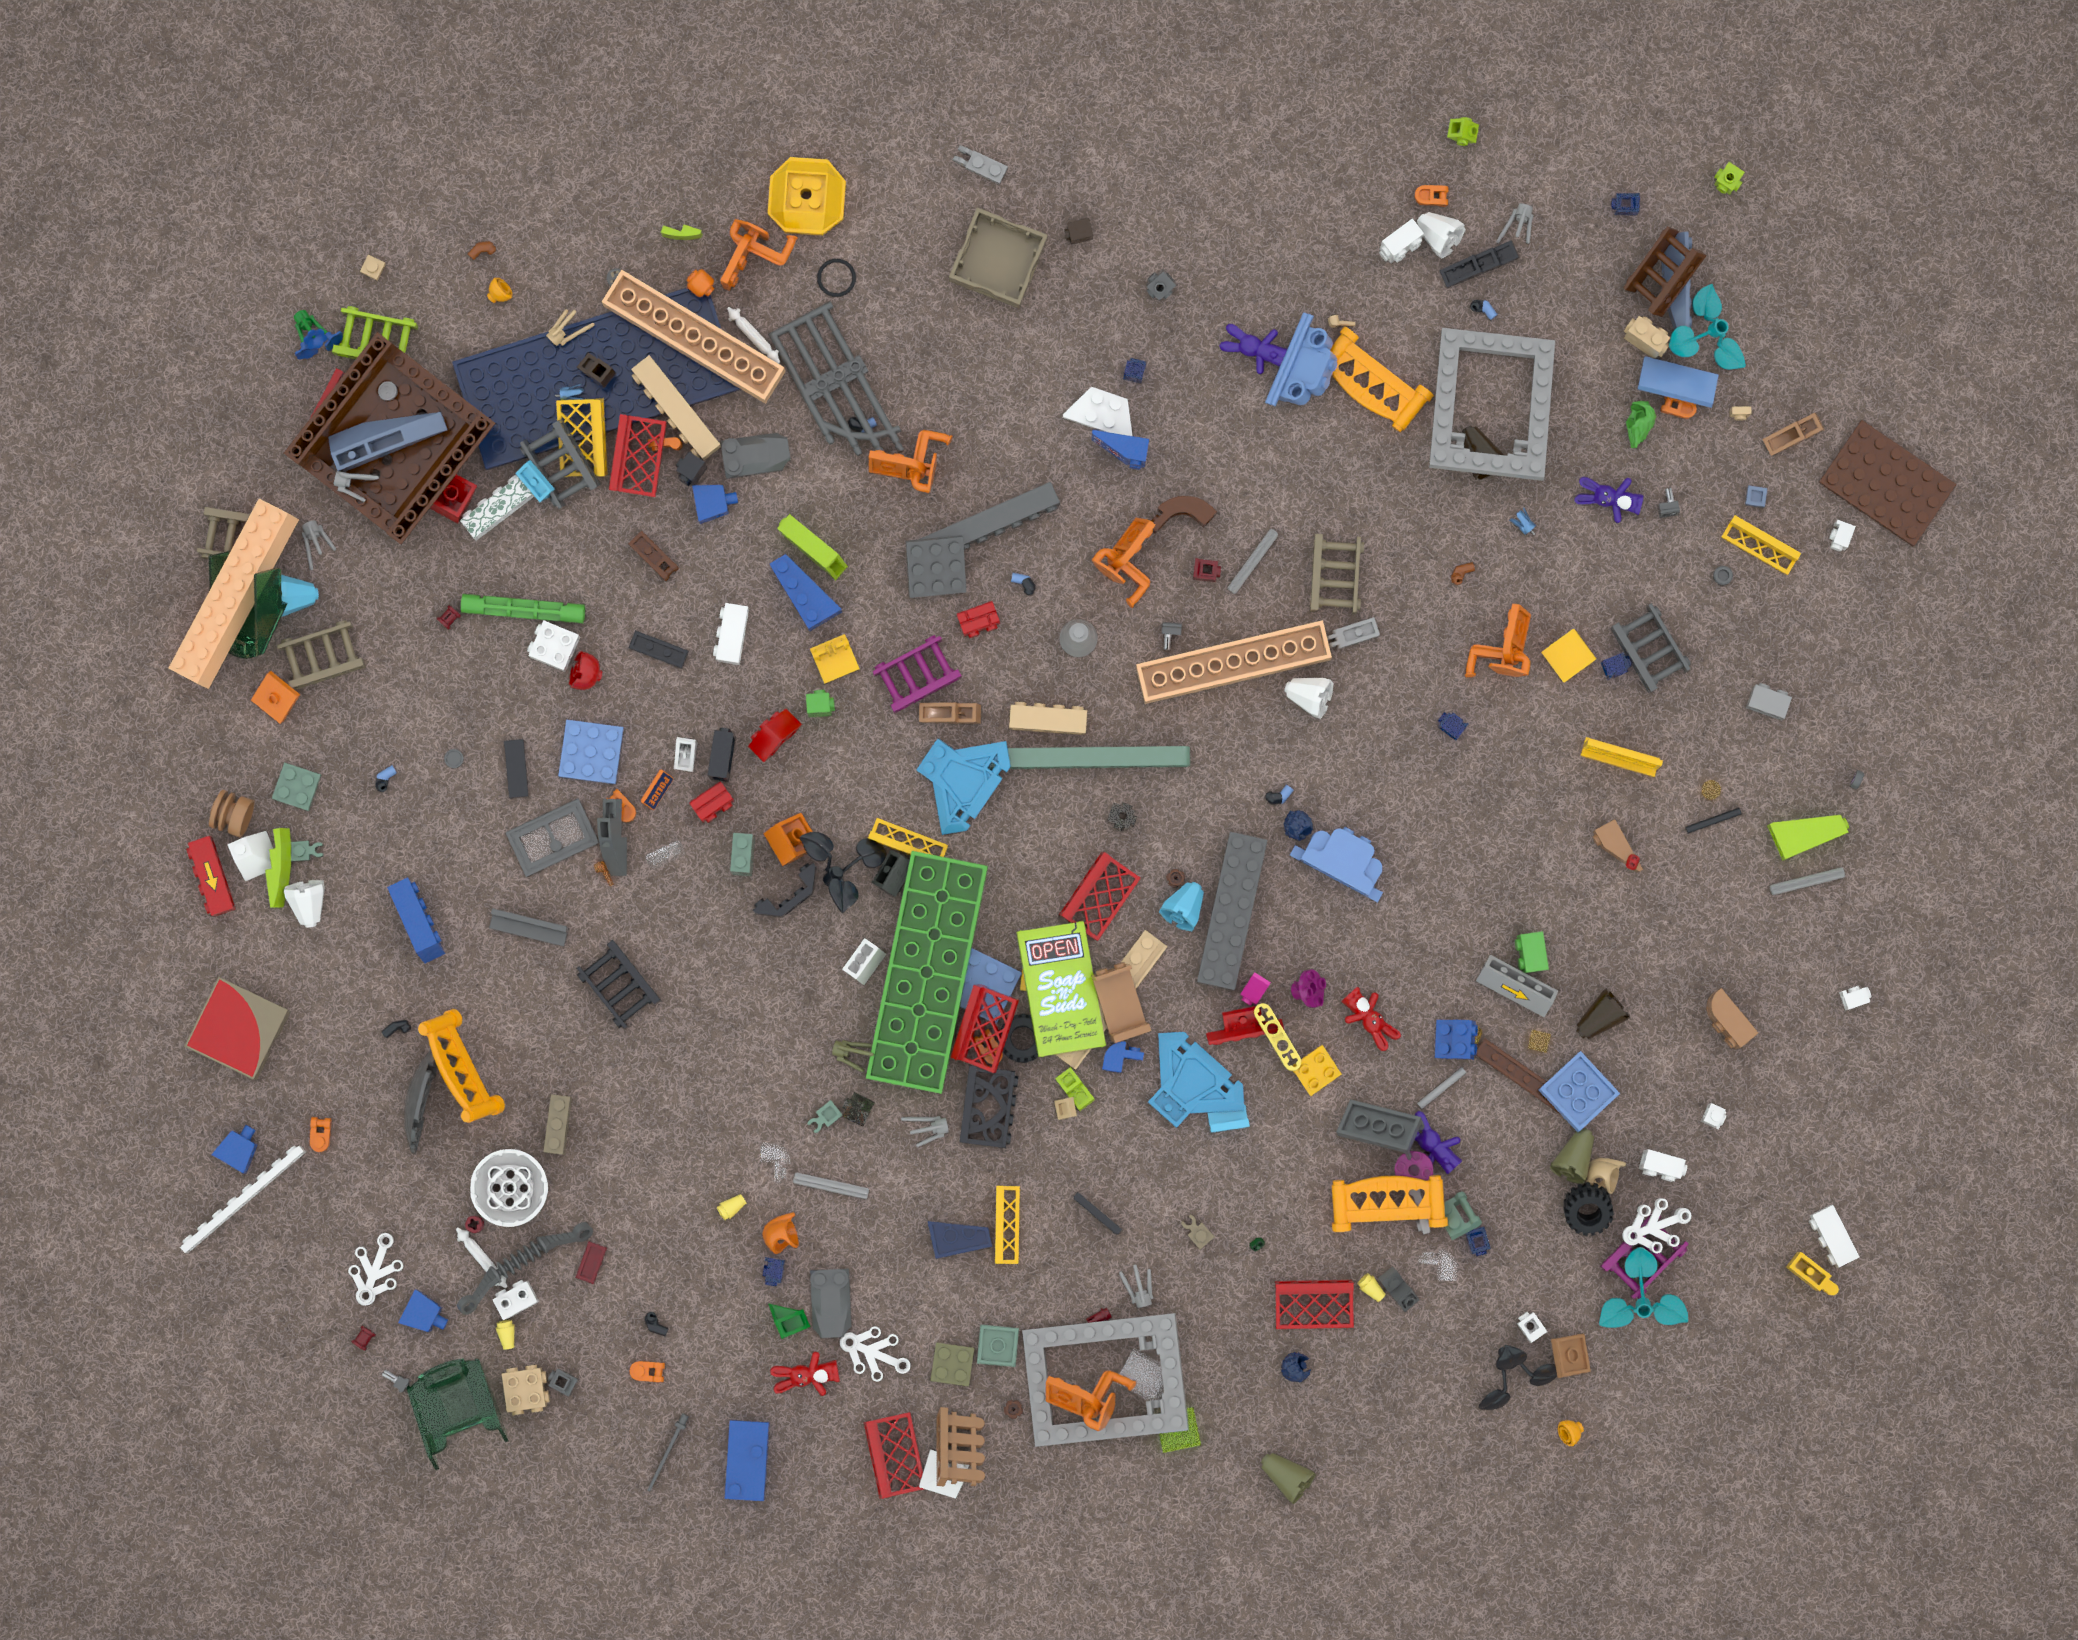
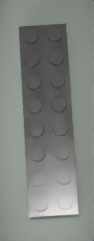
(1232, 911)

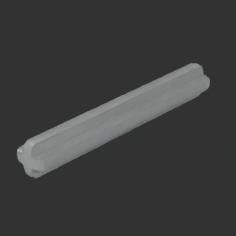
(1253, 560)
(1807, 881)
(830, 1185)

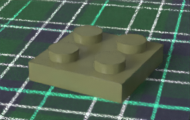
(952, 1364)

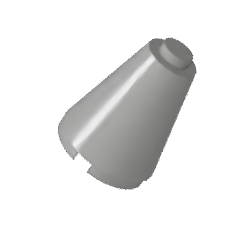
(1078, 638)

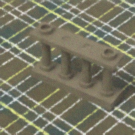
(214, 516)
(1319, 582)
(335, 668)

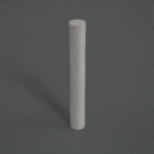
(1441, 1088)

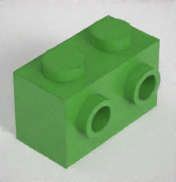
(819, 704)
(1531, 952)

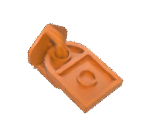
(747, 244)
(908, 468)
(1120, 555)
(1512, 650)
(1084, 1403)

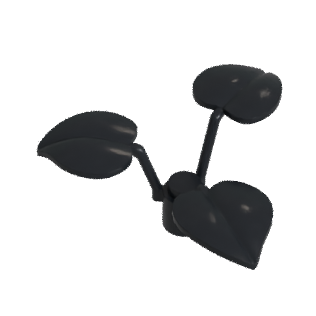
(842, 892)
(1509, 1358)

